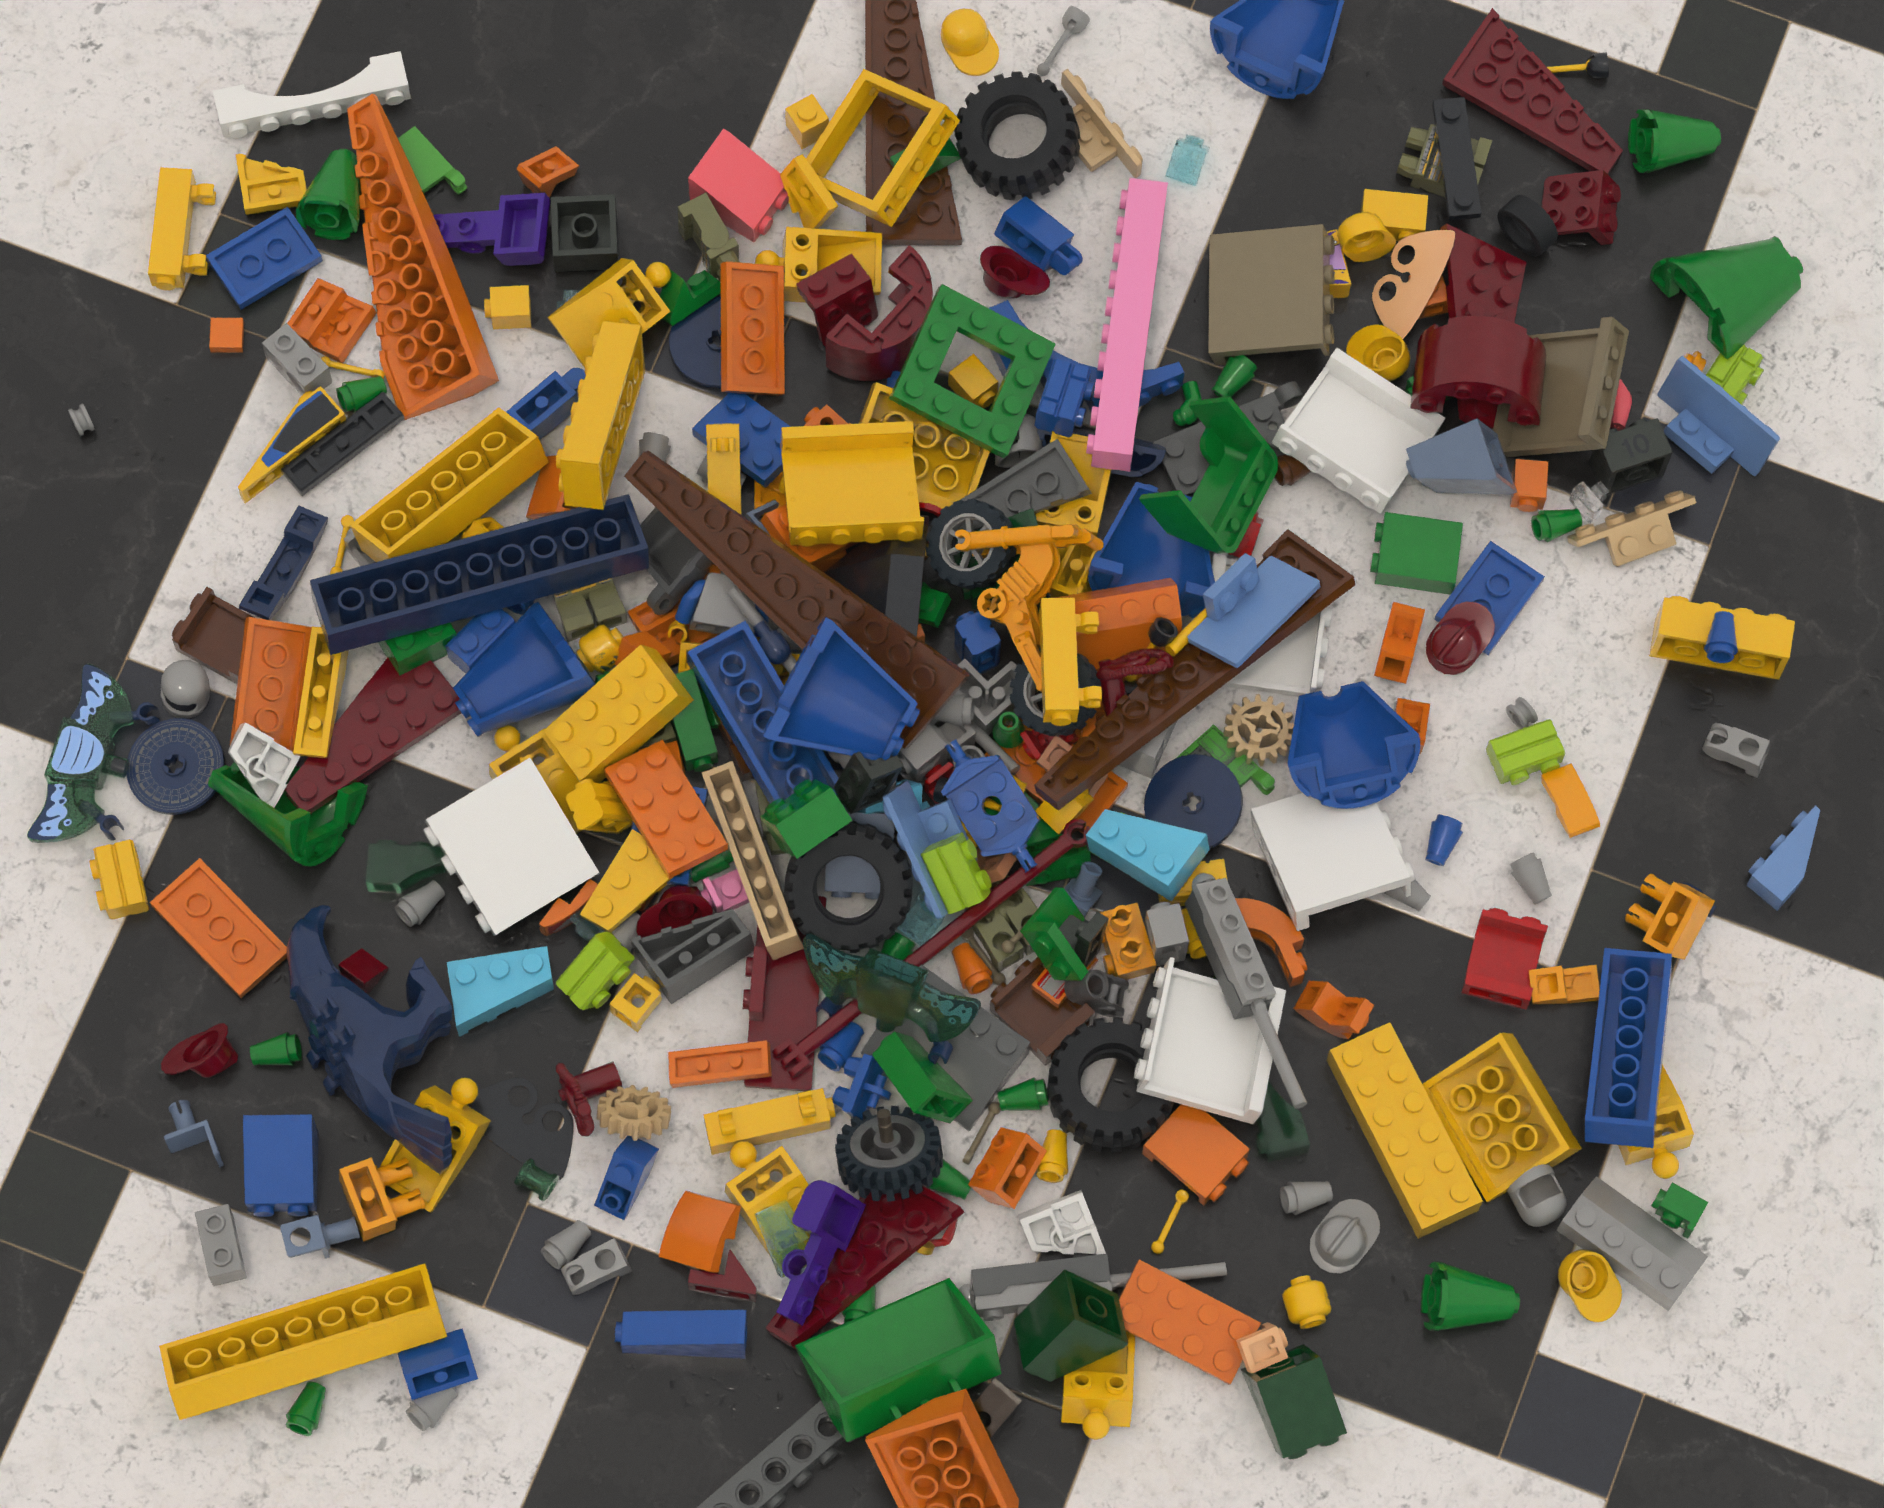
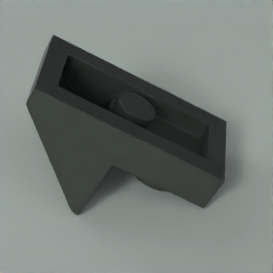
(1085, 936)

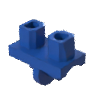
(865, 1088)

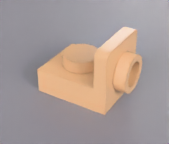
(1263, 1347)

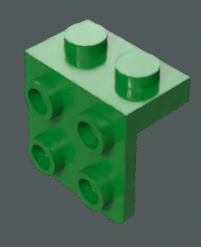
(1048, 941)

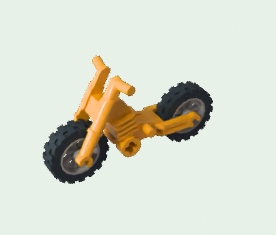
(1018, 592)

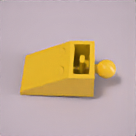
(818, 248)
(609, 302)
(1088, 506)
(553, 769)
(1672, 1119)
(472, 1128)
(757, 1179)
(1101, 1393)

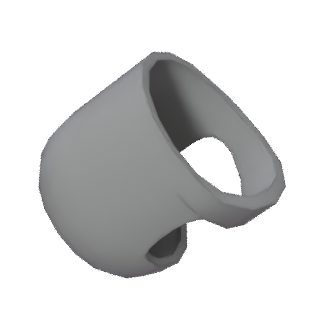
(1027, 444)
(185, 684)
(1538, 1196)

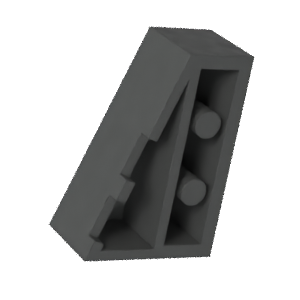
(693, 953)

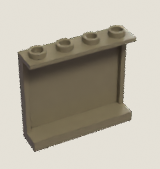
(1270, 291)
(1577, 393)

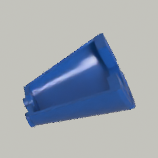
(1277, 43)
(1142, 551)
(522, 675)
(841, 700)
(1350, 747)

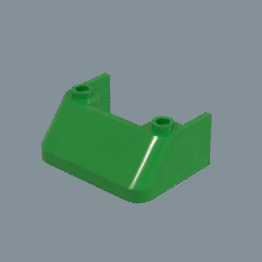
(1231, 487)

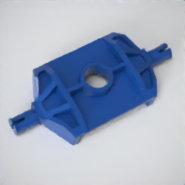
(968, 789)

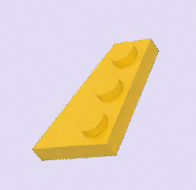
(625, 885)

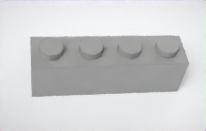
(1632, 1243)

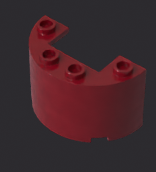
(874, 356)
(1480, 361)

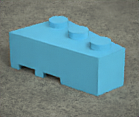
(1148, 850)
(496, 984)

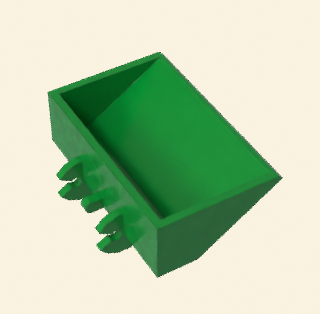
(899, 1358)

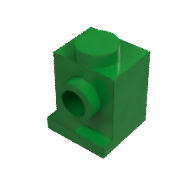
(1679, 1208)

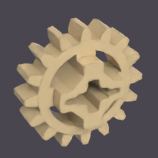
(1245, 725)
(633, 1112)

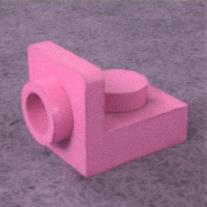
(725, 892)

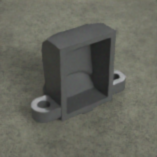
(672, 562)

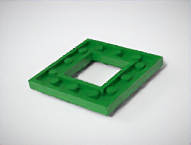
(1026, 350)

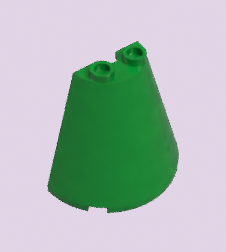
(1733, 287)
(301, 835)

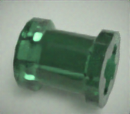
(536, 1179)

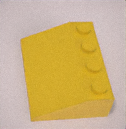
(943, 461)
(1499, 1115)

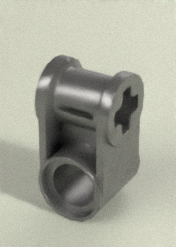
(1099, 991)

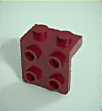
(1583, 204)
(839, 291)

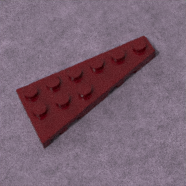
(1519, 89)
(1481, 284)
(374, 729)
(880, 1243)

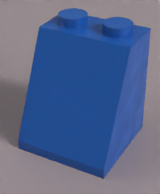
(280, 1164)

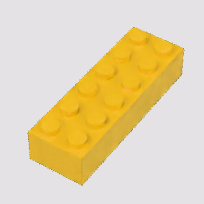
(601, 415)
(452, 489)
(1404, 1130)

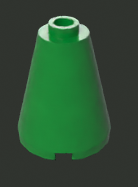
(1669, 139)
(332, 198)
(1464, 1298)

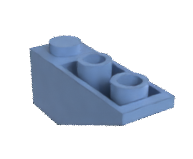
(1785, 868)

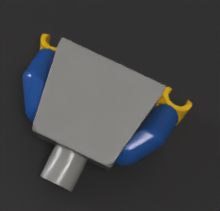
(710, 607)

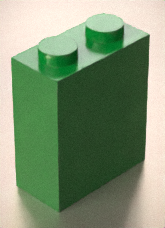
(1417, 553)

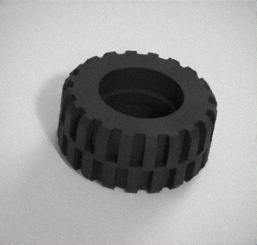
(1009, 98)
(881, 919)
(1073, 1109)

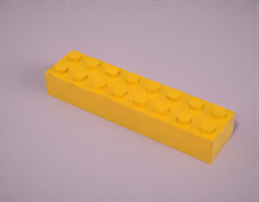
(302, 1341)

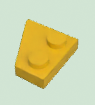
(268, 185)
(807, 193)

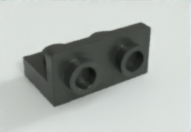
(866, 783)

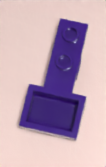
(515, 229)
(830, 1219)

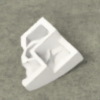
(262, 762)
(1062, 1227)

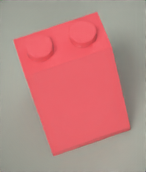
(739, 186)

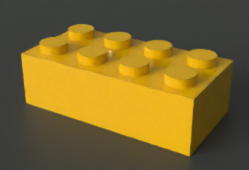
(1684, 627)
(618, 714)

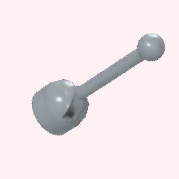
(1074, 22)

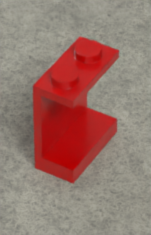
(1502, 958)

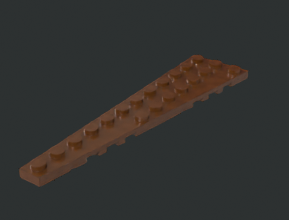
(899, 54)
(796, 591)
(1172, 693)

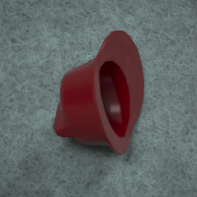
(1010, 274)
(1460, 637)
(675, 909)
(202, 1053)

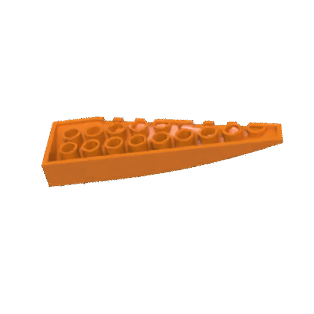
(423, 314)

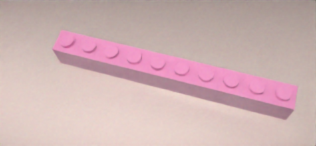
(1128, 326)

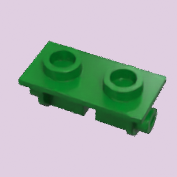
(1065, 867)

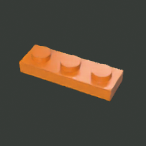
(719, 1064)

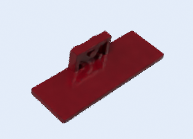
(781, 1007)

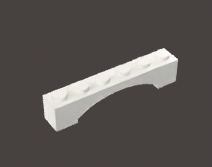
(249, 112)

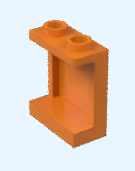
(1197, 1152)

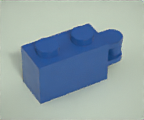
(1038, 237)
(548, 402)

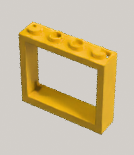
(911, 165)

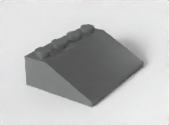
(980, 1059)

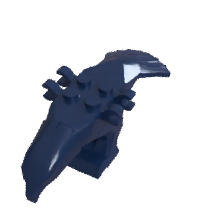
(369, 1041)

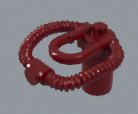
(1112, 672)
(585, 1086)

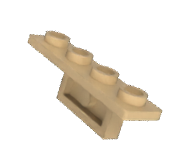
(1098, 136)
(1637, 532)

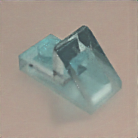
(780, 1233)

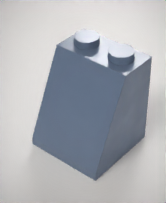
(1462, 461)
(853, 873)

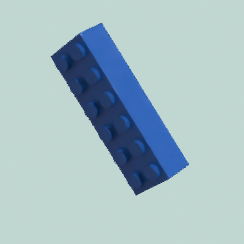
(743, 694)
(1628, 1048)

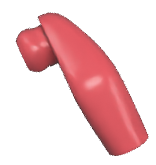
(1621, 408)

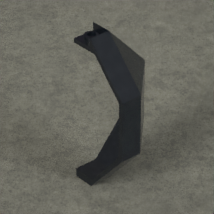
(886, 576)

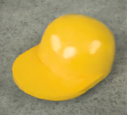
(969, 42)
(1364, 237)
(1380, 351)
(1590, 1284)

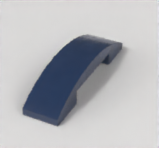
(286, 565)

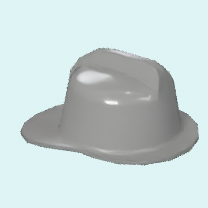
(1344, 1236)

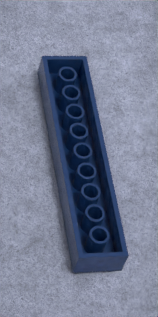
(479, 574)

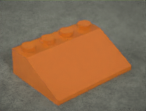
(1125, 618)
(942, 1458)

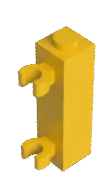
(172, 228)
(724, 463)
(1059, 660)
(769, 1120)

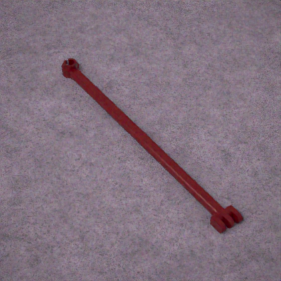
(934, 945)

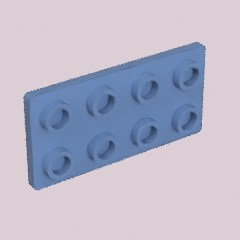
(1712, 422)
(1249, 607)
(917, 831)

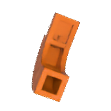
(1279, 933)

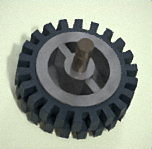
(889, 1153)

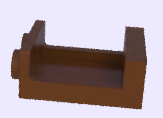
(212, 634)
(1033, 1015)

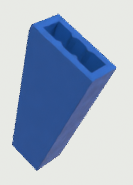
(684, 1333)

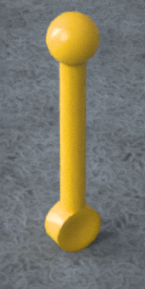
(373, 373)
(345, 521)
(1181, 1198)

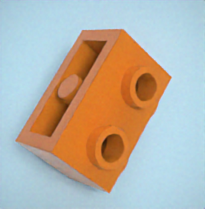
(1007, 1167)

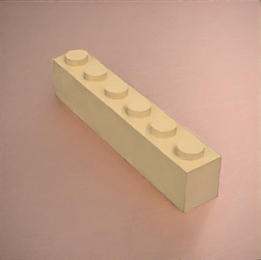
(752, 860)

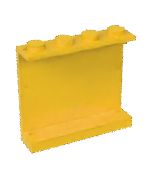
(850, 483)

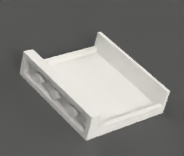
(1356, 430)
(1290, 665)
(510, 847)
(1328, 854)
(1200, 1052)

